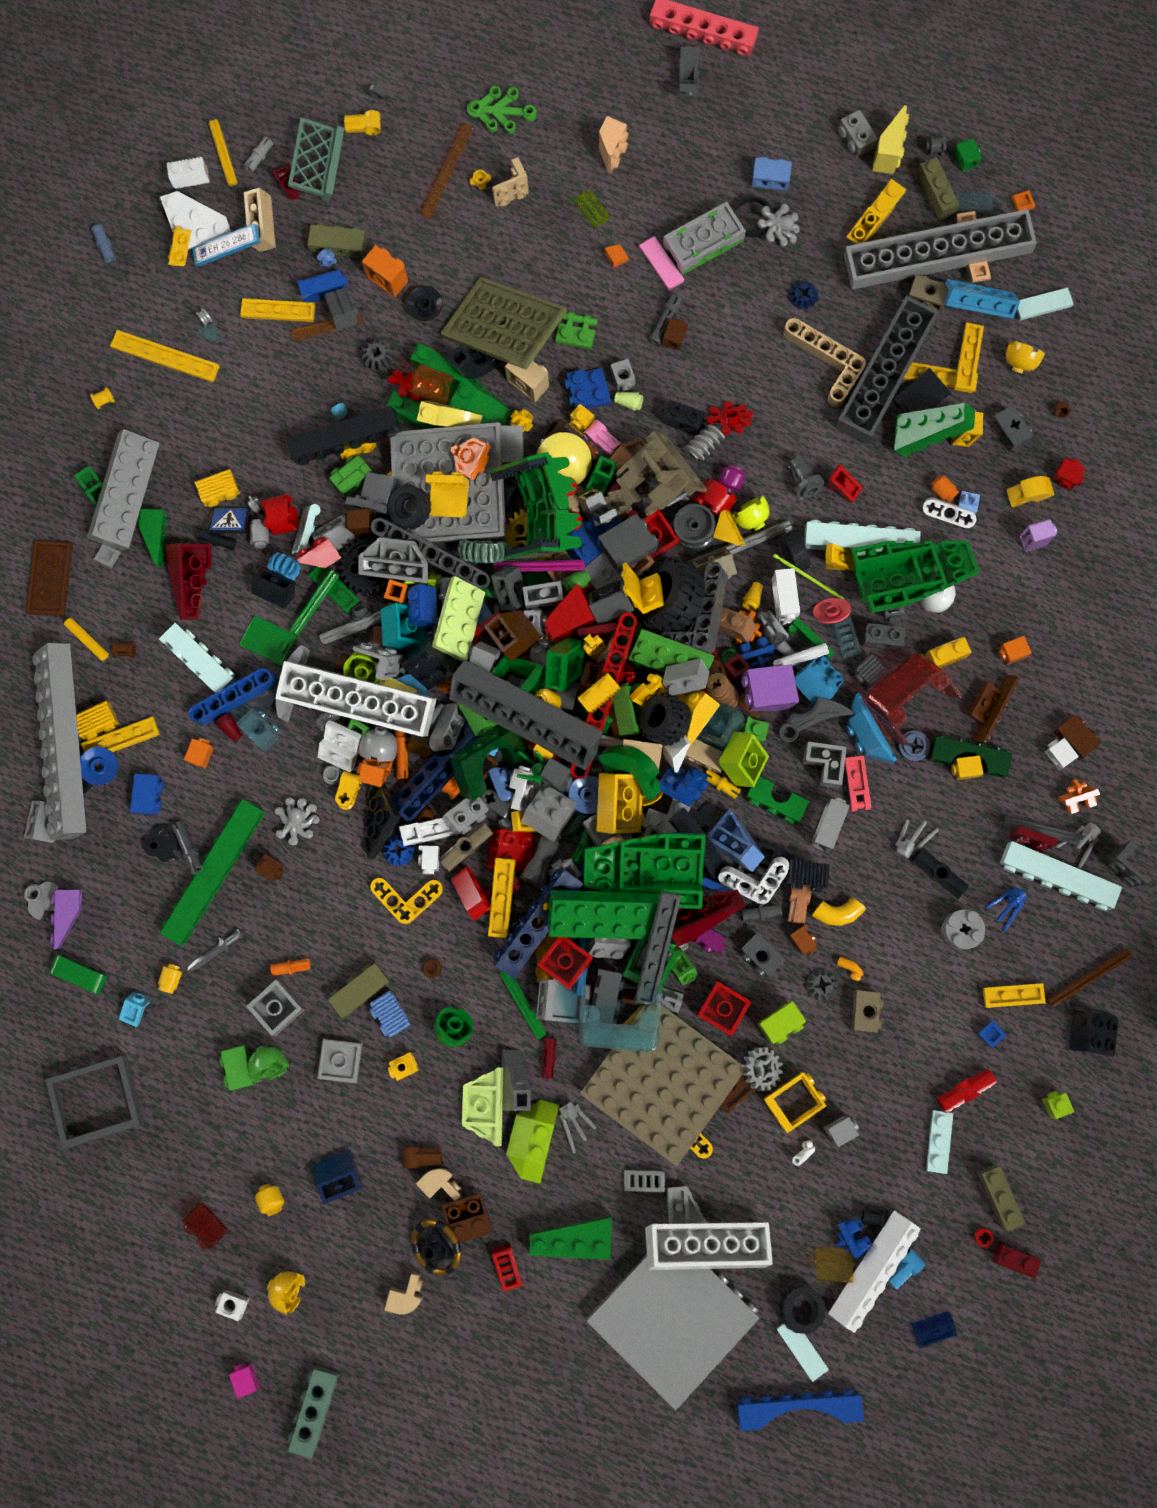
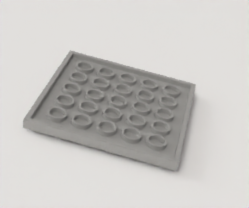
(429, 451)

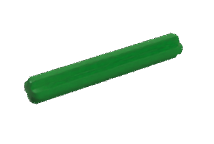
(314, 602)
(523, 1005)

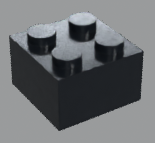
(429, 664)

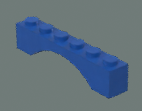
(757, 1413)

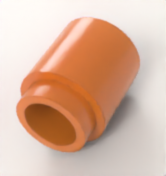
(944, 488)

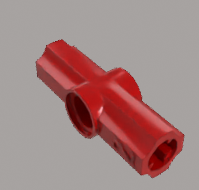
(966, 1090)

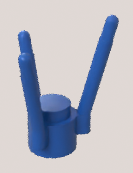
(1015, 899)

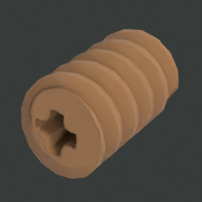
(722, 690)

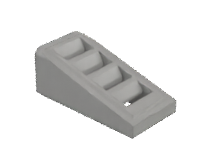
(661, 1180)

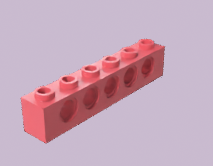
(701, 19)

